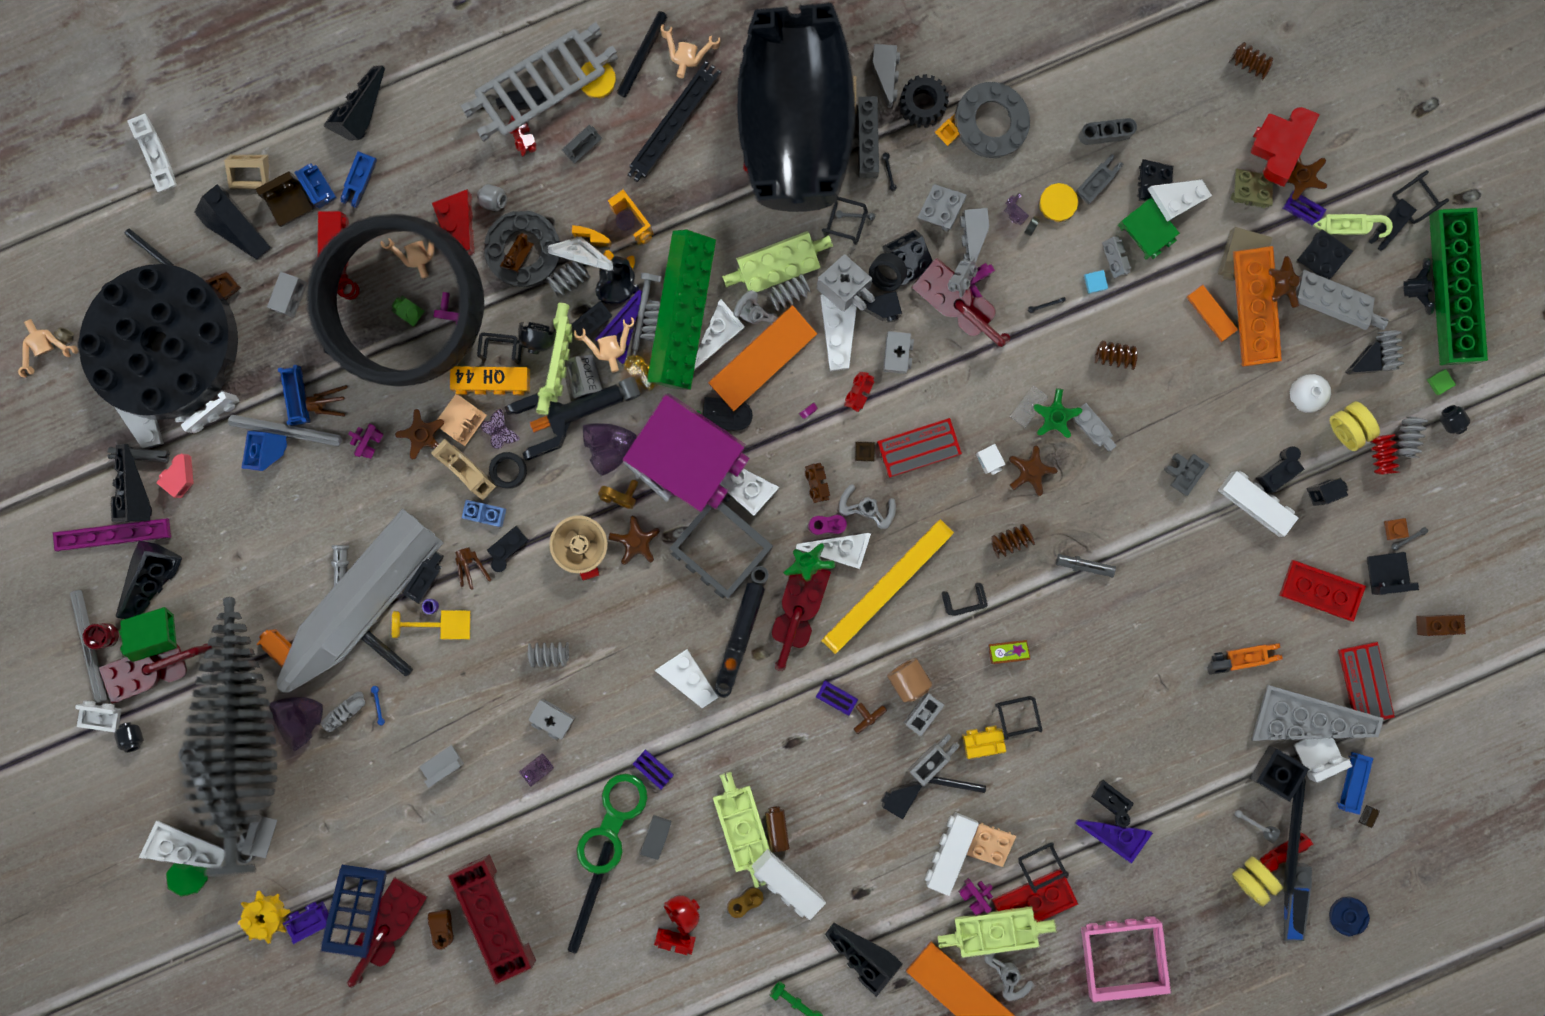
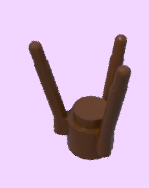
(317, 402)
(464, 558)

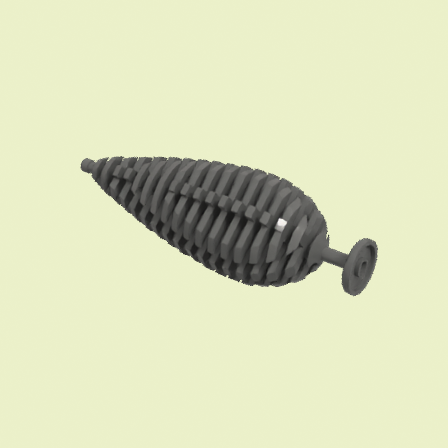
(229, 741)

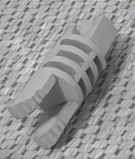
(343, 712)

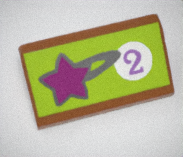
(1009, 652)

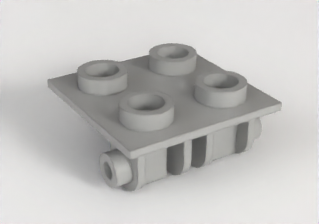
(942, 207)

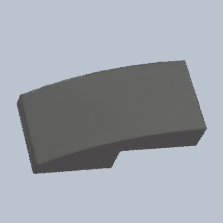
(655, 837)

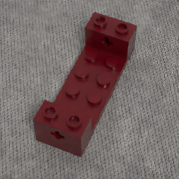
(491, 920)

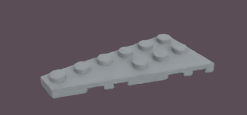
(1303, 717)

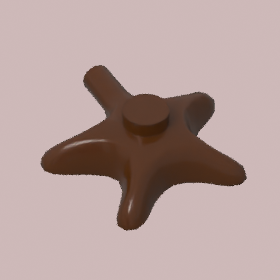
(1305, 177)
(1285, 282)
(420, 434)
(1031, 471)
(635, 541)

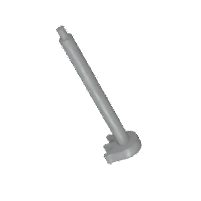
(642, 309)

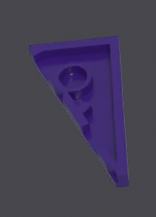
(616, 327)
(1123, 841)

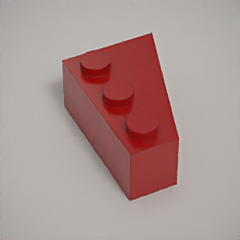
(456, 217)

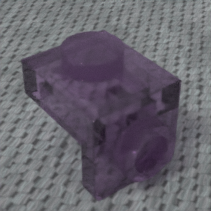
(1015, 213)
(536, 769)

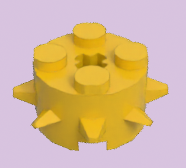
(274, 916)

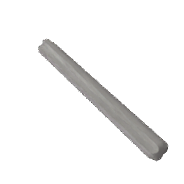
(285, 430)
(89, 654)

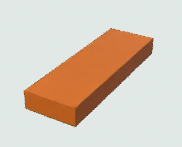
(1212, 313)

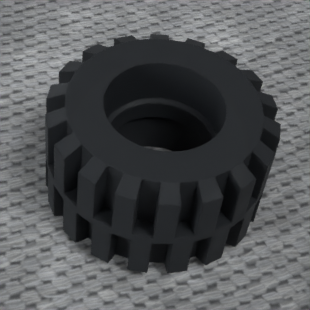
(927, 86)

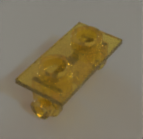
(635, 365)

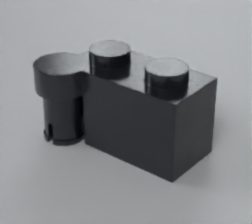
(1281, 471)

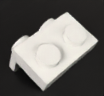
(98, 717)

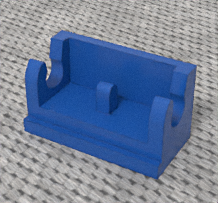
(315, 185)

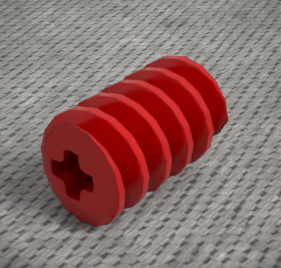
(1384, 454)

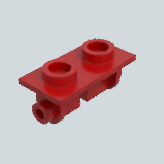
(523, 142)
(862, 383)
(666, 939)

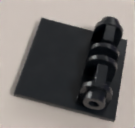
(1153, 174)
(1324, 255)

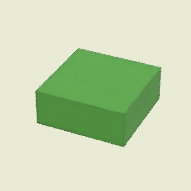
(1441, 382)

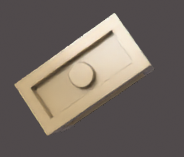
(246, 161)

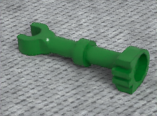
(779, 990)

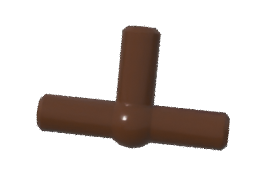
(869, 719)

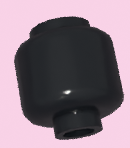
(1454, 419)
(128, 737)

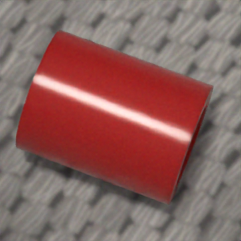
(590, 574)

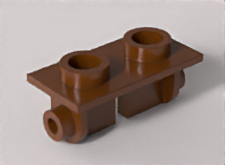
(517, 253)
(818, 491)

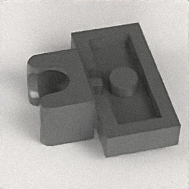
(1186, 472)

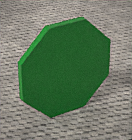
(186, 879)

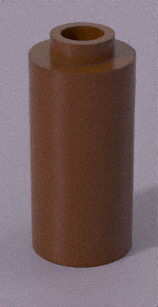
(777, 829)

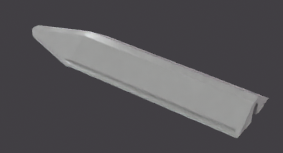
(358, 600)

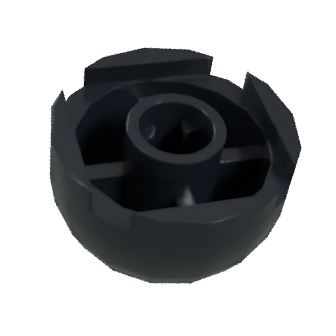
(536, 337)

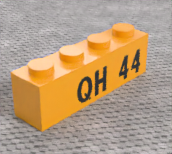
(490, 380)

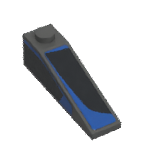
(1297, 904)

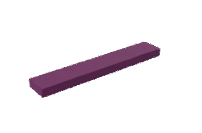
(111, 534)

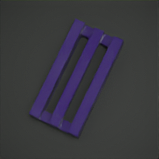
(1301, 215)
(822, 690)
(656, 772)

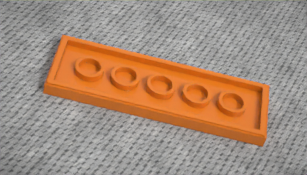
(1256, 310)
(762, 358)
(953, 985)

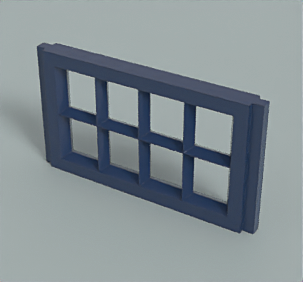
(345, 948)

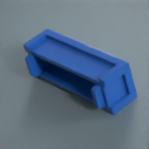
(294, 395)
(1355, 783)

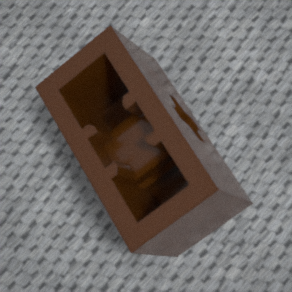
(1441, 625)

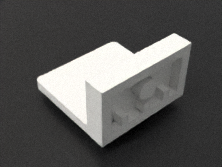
(1321, 757)

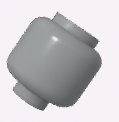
(492, 197)

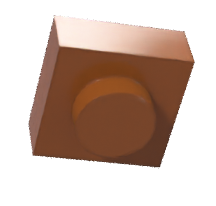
(1396, 529)

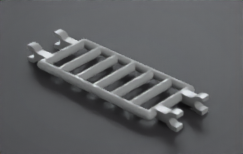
(497, 125)

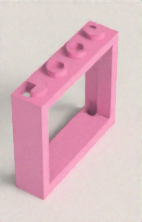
(1131, 990)

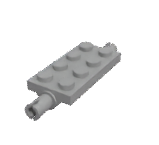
(1338, 301)

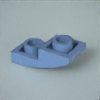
(484, 513)

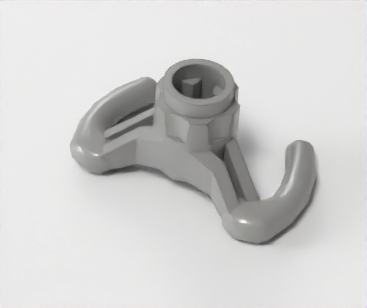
(751, 311)
(867, 508)
(1010, 976)

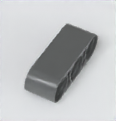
(1115, 126)

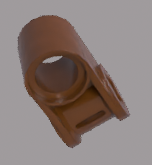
(441, 925)

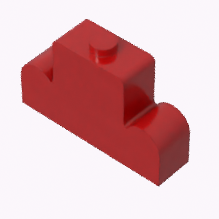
(1282, 142)

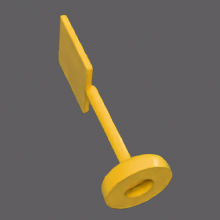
(453, 624)

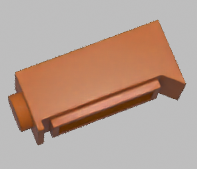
(275, 645)

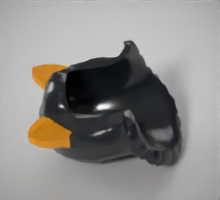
(617, 284)

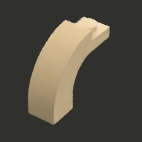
(464, 469)

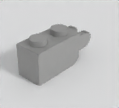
(932, 760)

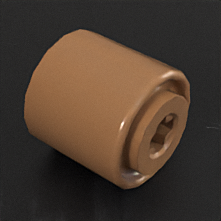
(910, 680)

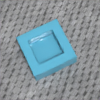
(1096, 282)

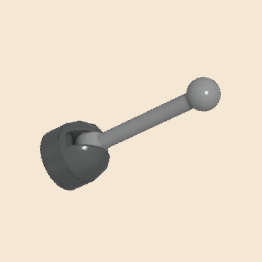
(1270, 833)

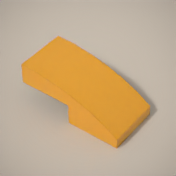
(948, 131)
(596, 238)

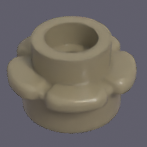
(64, 335)

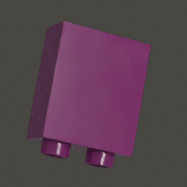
(686, 453)

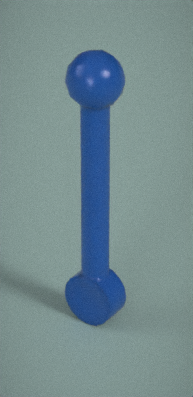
(375, 689)

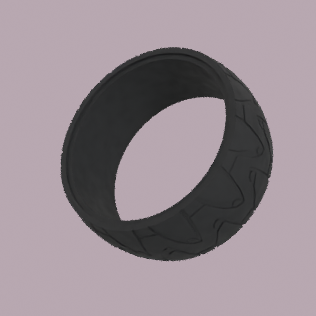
(323, 299)

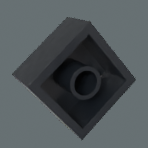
(1279, 773)

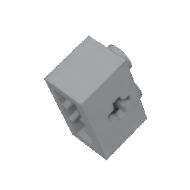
(896, 341)
(923, 714)
(561, 718)

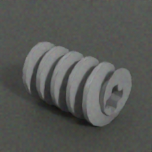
(568, 277)
(789, 292)
(651, 323)
(1389, 350)
(1411, 437)
(548, 655)

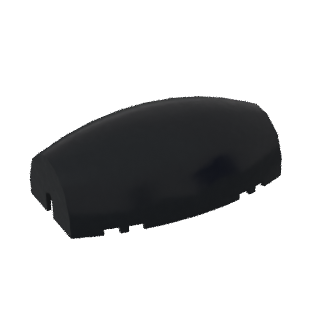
(796, 107)

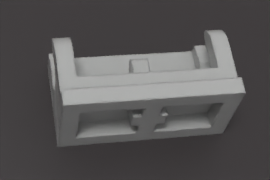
(287, 294)

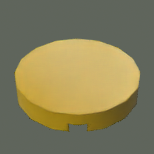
(602, 85)
(1058, 202)

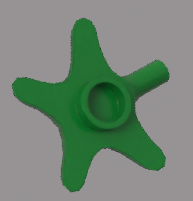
(1056, 415)
(809, 563)

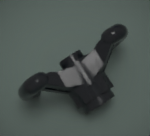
(1420, 287)

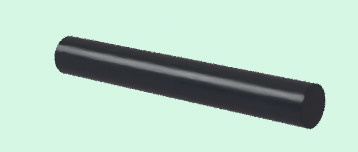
(147, 247)
(958, 784)

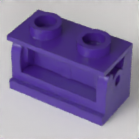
(307, 922)

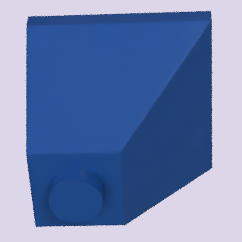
(262, 450)

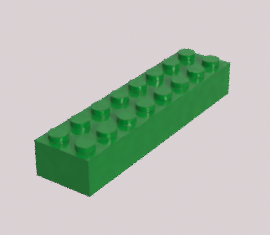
(1458, 286)
(681, 310)

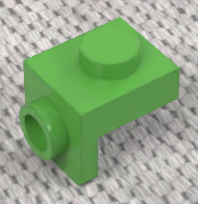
(407, 310)

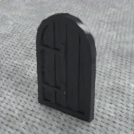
(722, 415)

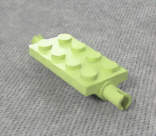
(778, 262)
(560, 354)
(741, 825)
(996, 932)

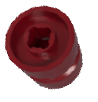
(100, 636)

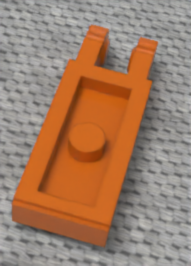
(1252, 656)

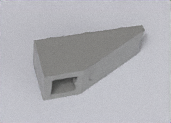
(883, 66)
(975, 230)

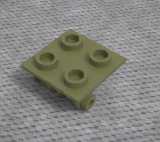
(1252, 188)

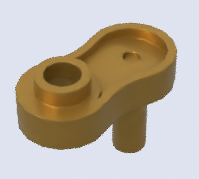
(625, 500)
(748, 900)

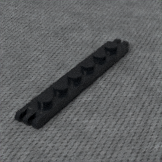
(673, 121)

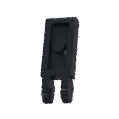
(1399, 216)

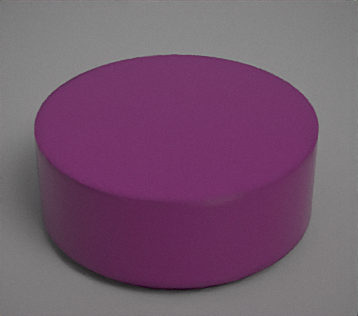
(808, 410)

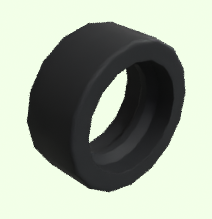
(896, 264)
(493, 470)

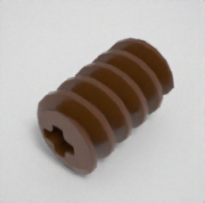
(1252, 60)
(1116, 353)
(1012, 540)

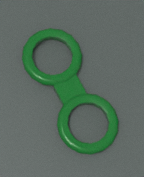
(612, 823)

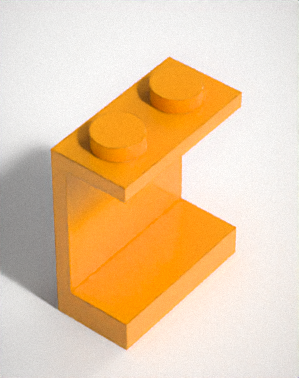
(622, 201)

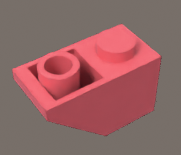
(178, 476)

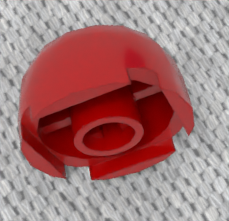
(683, 913)

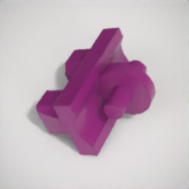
(362, 448)
(980, 904)

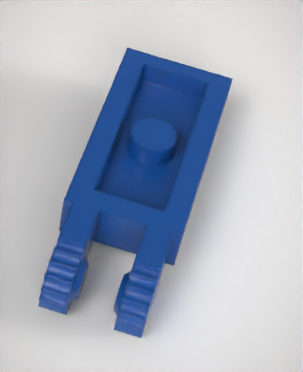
(358, 178)

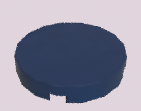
(1349, 916)

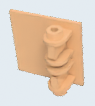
(461, 419)
(991, 845)

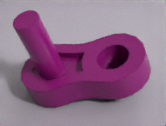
(983, 271)
(443, 312)
(834, 524)

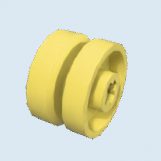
(1354, 426)
(1255, 882)

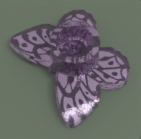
(498, 431)

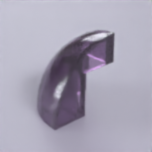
(607, 445)
(296, 719)

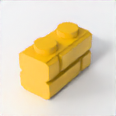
(983, 742)

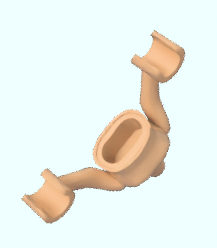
(686, 52)
(416, 255)
(40, 343)
(608, 346)

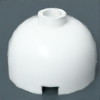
(1310, 393)

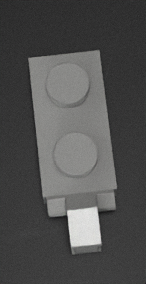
(1094, 428)

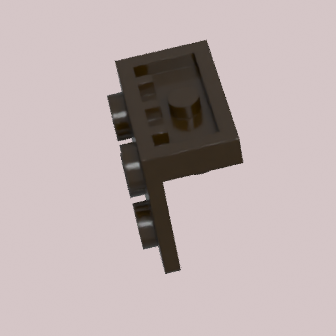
(285, 198)

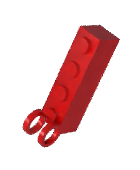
(328, 226)

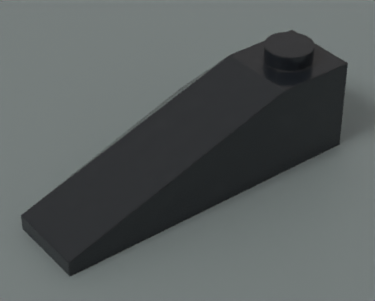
(356, 113)
(226, 219)
(130, 497)
(147, 573)
(872, 963)

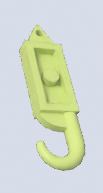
(1353, 224)

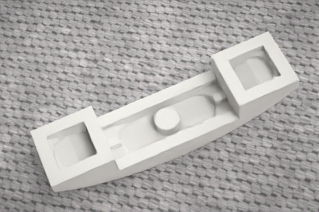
(154, 152)

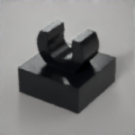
(1219, 665)

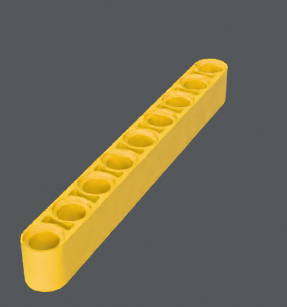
(887, 586)

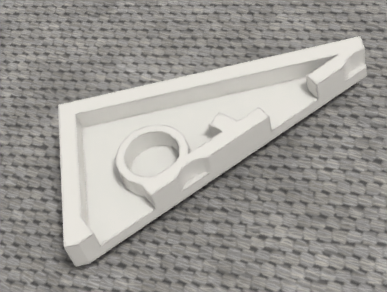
(580, 251)
(721, 330)
(845, 550)

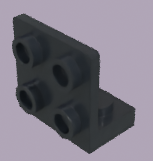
(913, 252)
(1390, 574)

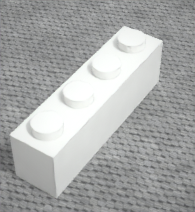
(1258, 504)
(951, 853)
(788, 885)

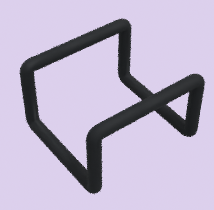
(1419, 178)
(855, 240)
(499, 338)
(948, 606)
(1006, 735)
(1034, 888)

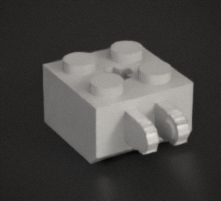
(845, 284)

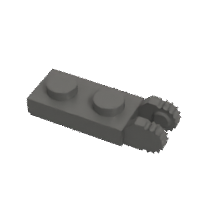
(1097, 180)

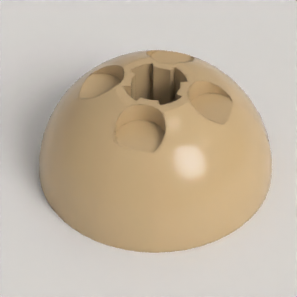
(568, 547)

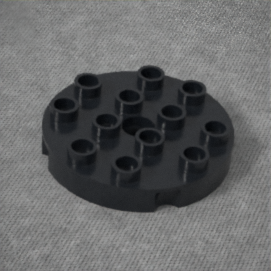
(192, 357)

